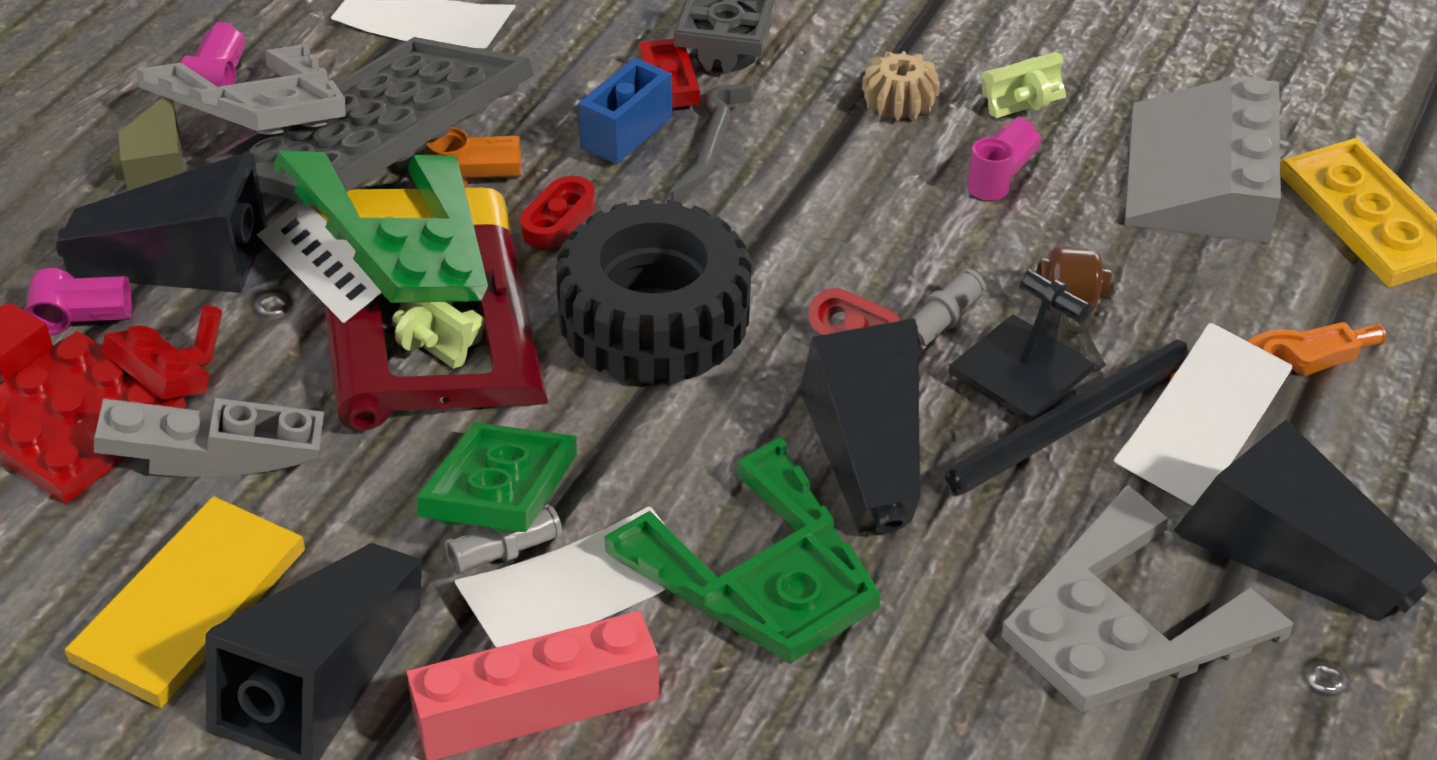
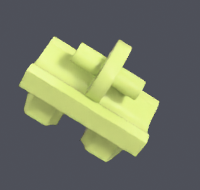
(1024, 85)
(438, 329)

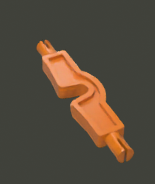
(1319, 347)

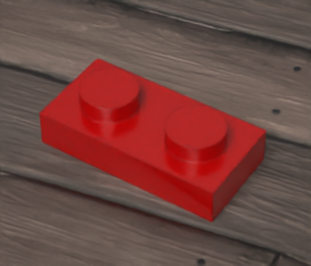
(677, 62)

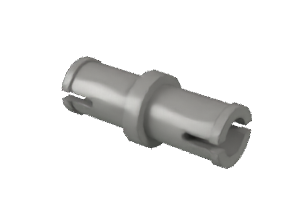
(945, 307)
(489, 545)

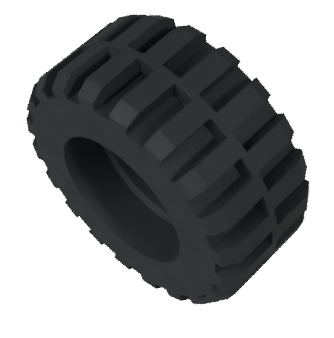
(658, 332)

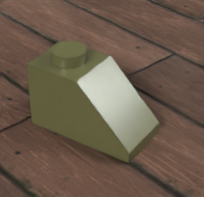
(150, 147)

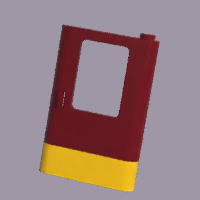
(358, 354)

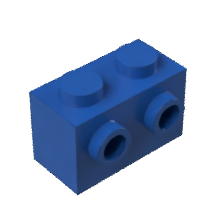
(625, 110)

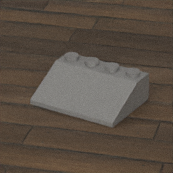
(1207, 160)

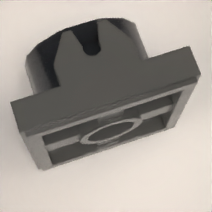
(725, 32)

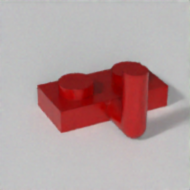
(159, 364)

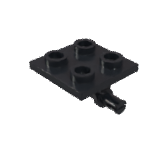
(1024, 362)

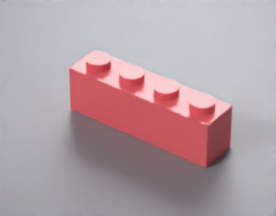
(534, 685)

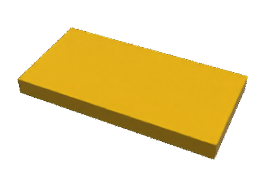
(1367, 209)
(204, 575)

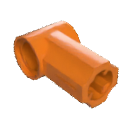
(480, 155)

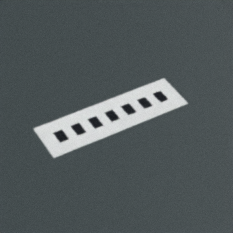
(320, 260)

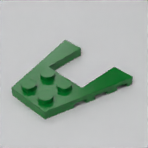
(402, 256)
(780, 598)

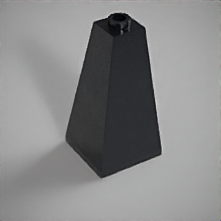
(174, 231)
(866, 413)
(1308, 526)
(303, 657)

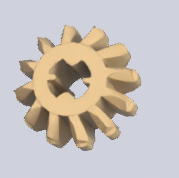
(900, 85)

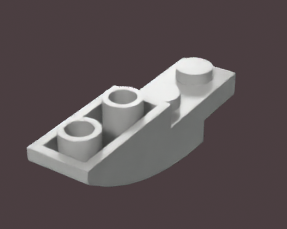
(195, 443)

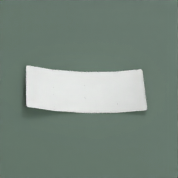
(434, 20)
(1204, 414)
(556, 590)

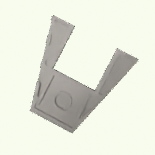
(264, 105)
(1099, 645)

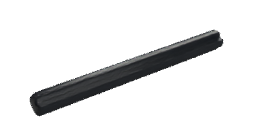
(1066, 418)

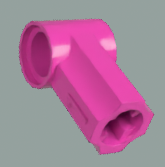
(218, 55)
(1000, 158)
(61, 299)

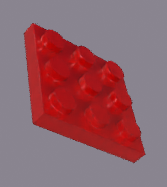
(54, 412)

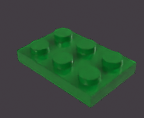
(497, 477)

